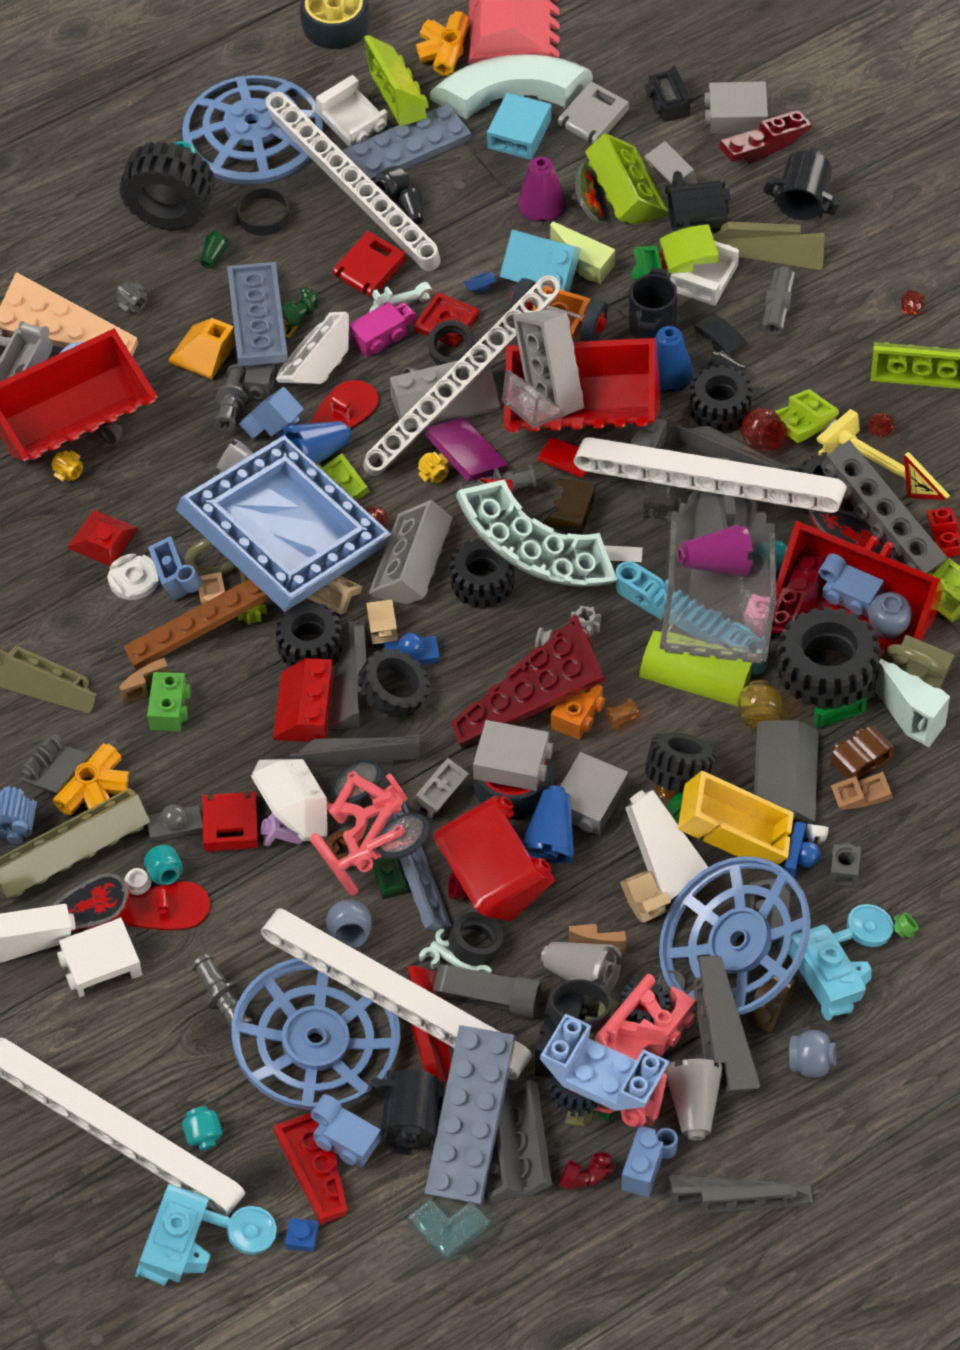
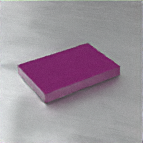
(465, 449)

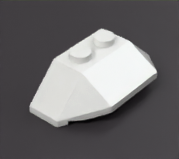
(317, 352)
(293, 795)

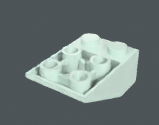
(913, 703)

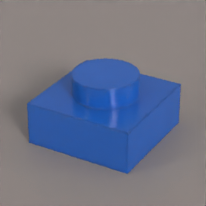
(480, 282)
(301, 1235)

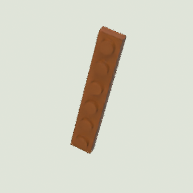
(194, 623)

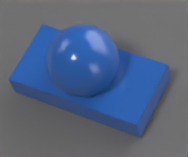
(420, 649)
(800, 852)

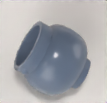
(890, 615)
(349, 922)
(812, 1054)

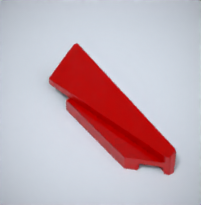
(432, 1051)

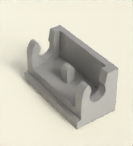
(668, 161)
(439, 787)

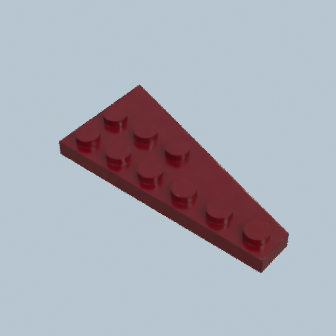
(541, 680)

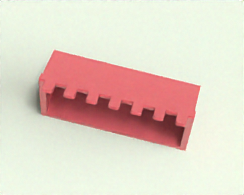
(511, 28)

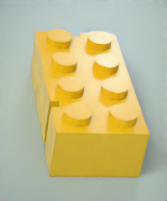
(735, 819)

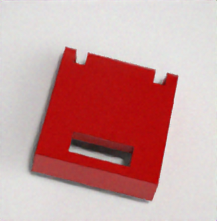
(367, 266)
(230, 814)

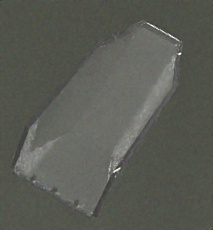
(714, 610)

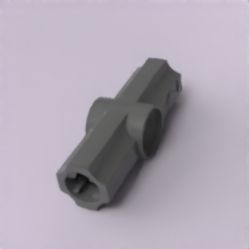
(778, 301)

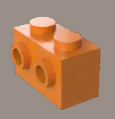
(576, 713)

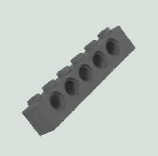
(882, 498)

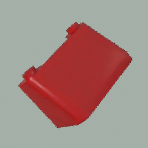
(493, 860)

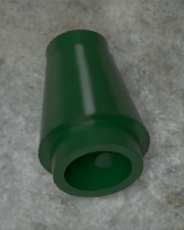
(213, 248)

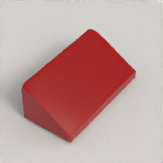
(561, 455)

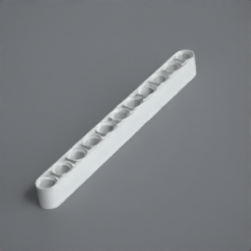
(357, 189)
(452, 383)
(710, 475)
(377, 982)
(117, 1128)

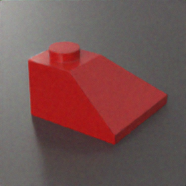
(102, 538)

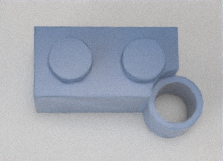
(272, 414)
(173, 573)
(849, 585)
(344, 1132)
(646, 1158)

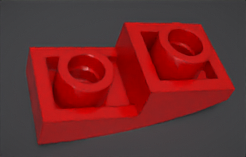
(944, 530)

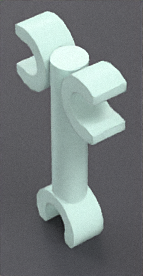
(419, 293)
(441, 949)

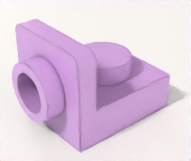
(274, 828)

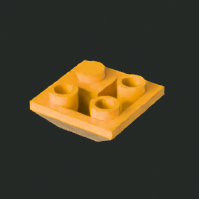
(205, 347)

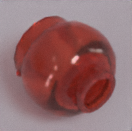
(763, 429)

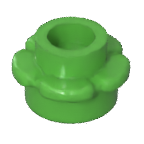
(905, 925)

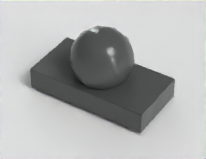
(175, 822)

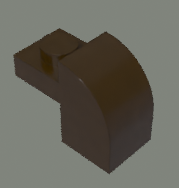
(768, 1015)

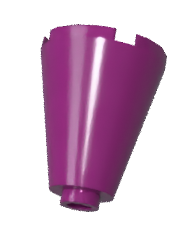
(541, 192)
(718, 551)

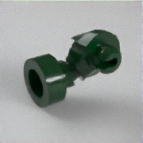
(307, 304)

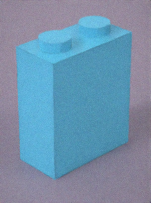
(519, 126)

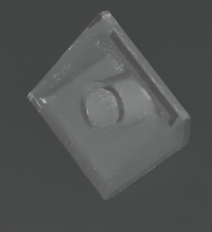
(528, 401)

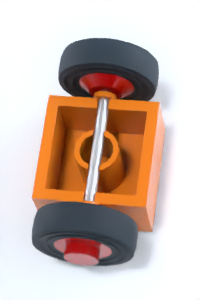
(585, 316)

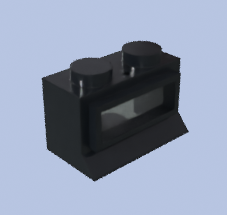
(669, 95)

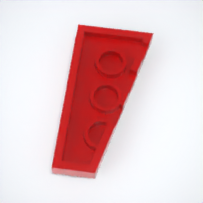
(313, 1167)

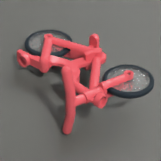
(393, 841)

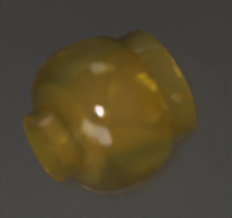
(759, 702)

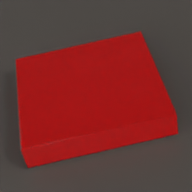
(443, 309)

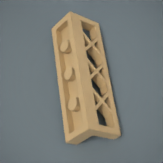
(336, 594)

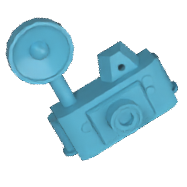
(828, 968)
(172, 1237)

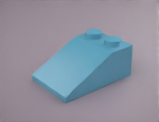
(538, 257)

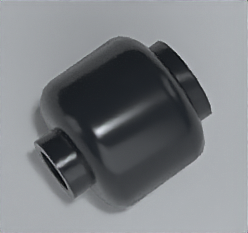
(392, 181)

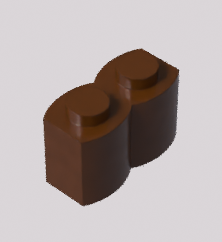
(862, 753)

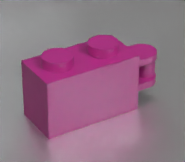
(381, 327)

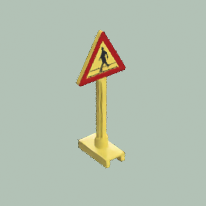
(918, 480)

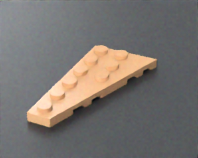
(65, 320)

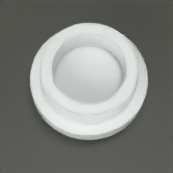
(138, 881)

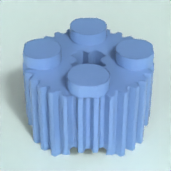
(16, 815)

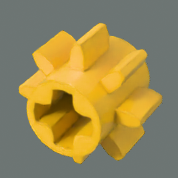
(67, 465)
(433, 467)

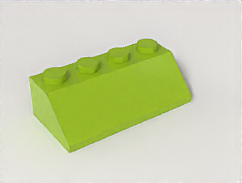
(395, 82)
(625, 180)
(916, 365)

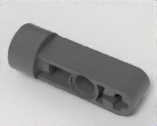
(516, 995)

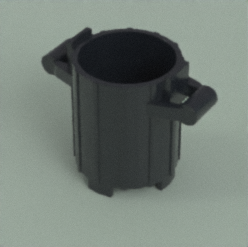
(804, 186)
(697, 203)
(652, 304)
(409, 1108)

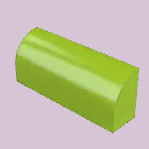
(702, 676)

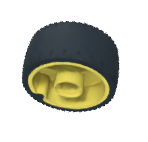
(334, 22)

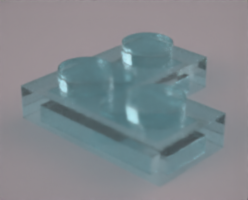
(446, 1233)

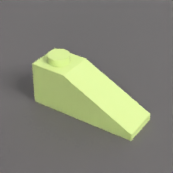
(595, 258)

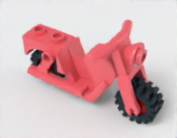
(642, 1021)

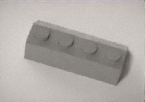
(550, 357)
(476, 399)
(411, 554)

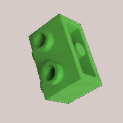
(167, 701)

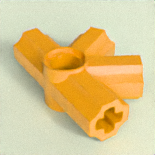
(443, 43)
(95, 791)

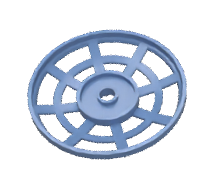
(247, 134)
(734, 923)
(295, 1035)

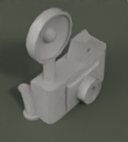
(24, 349)

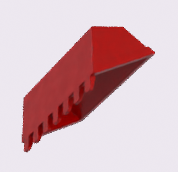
(616, 383)
(70, 396)
(918, 587)

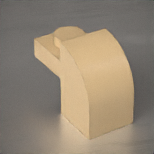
(382, 621)
(644, 896)

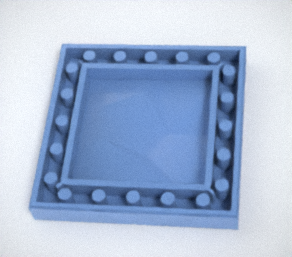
(283, 522)

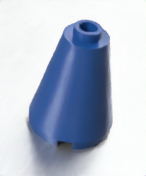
(673, 360)
(318, 439)
(551, 828)

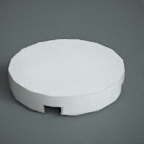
(133, 577)

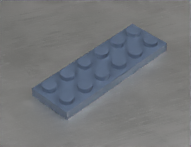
(409, 143)
(257, 314)
(470, 1115)

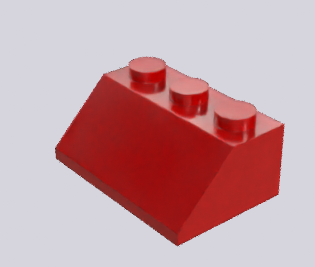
(304, 701)

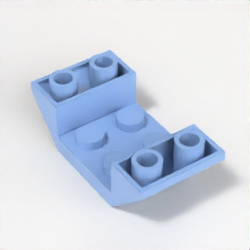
(599, 1070)

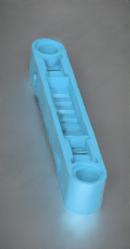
(648, 593)

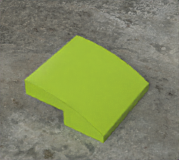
(689, 247)
(806, 415)
(346, 477)
(950, 600)

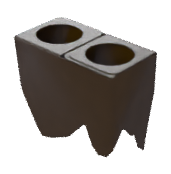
(573, 507)

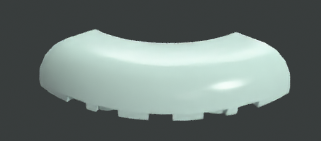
(519, 74)
(531, 544)

